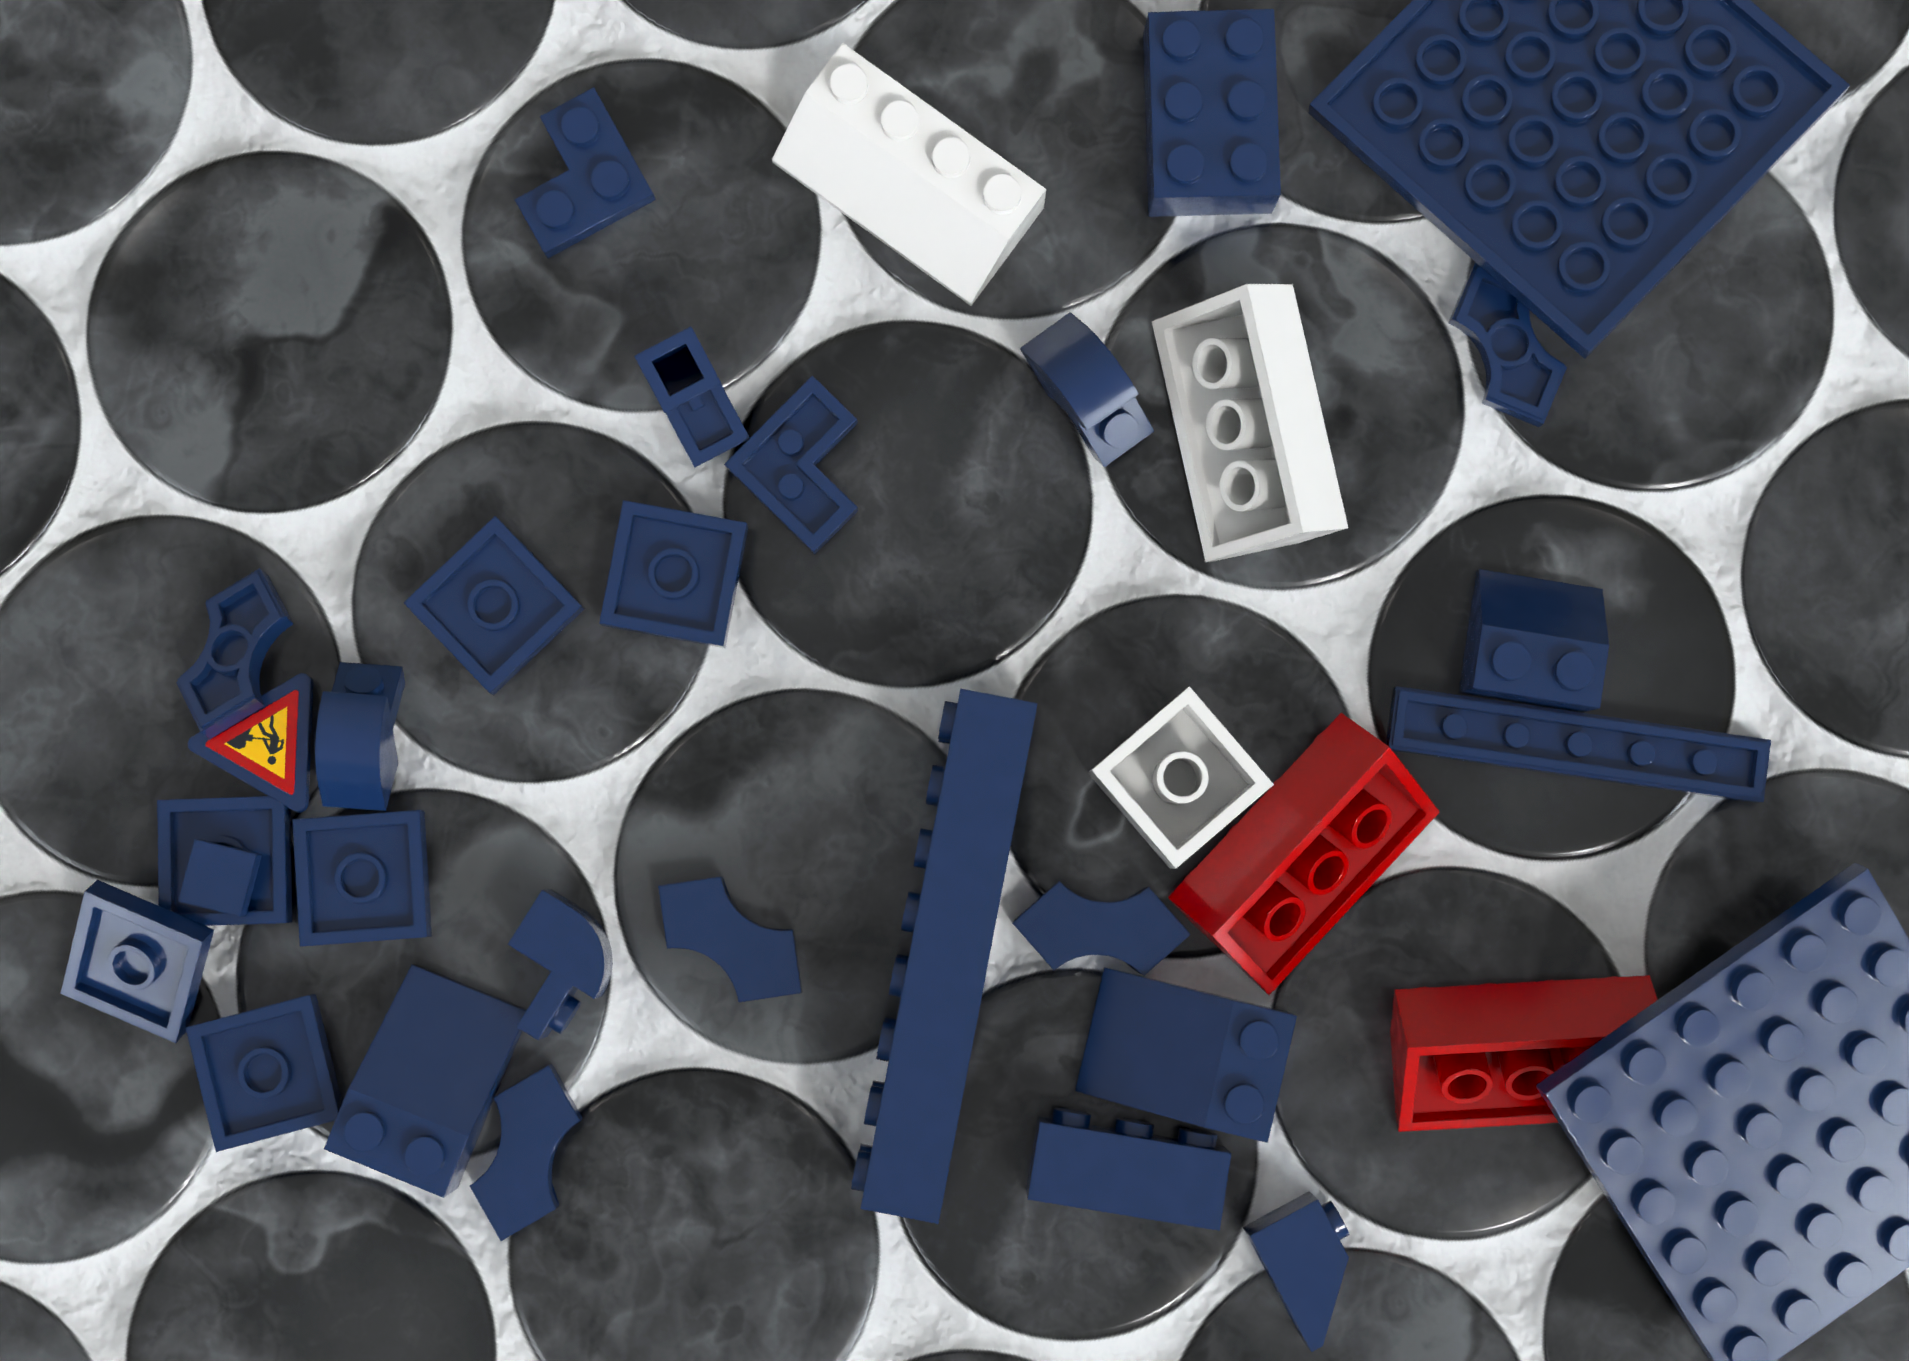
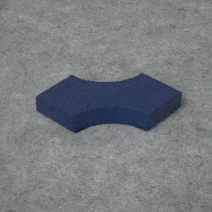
(1517, 368)
(225, 677)
(705, 920)
(1132, 929)
(519, 1180)

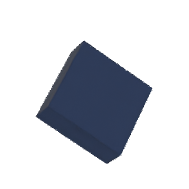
(220, 877)

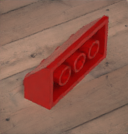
(1305, 852)
(1482, 1048)

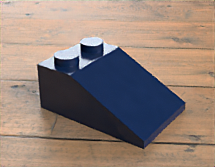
(1186, 1054)
(427, 1082)

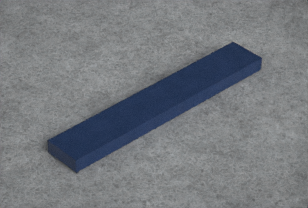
(1578, 744)

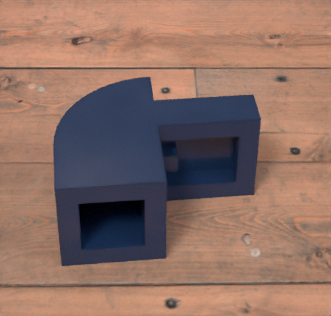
(1089, 386)
(692, 396)
(356, 736)
(575, 953)

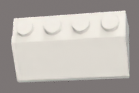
(908, 174)
(1249, 421)

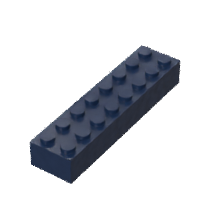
(948, 956)

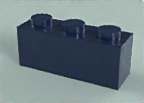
(1129, 1169)

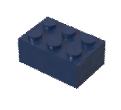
(1211, 112)

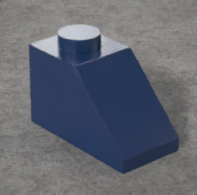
(1304, 1261)

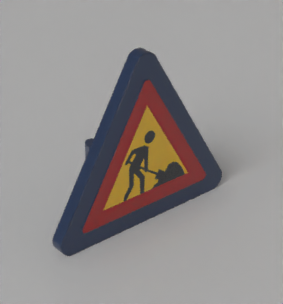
(270, 745)

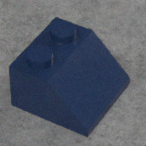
(1535, 642)

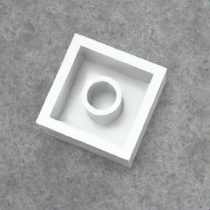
(1180, 778)

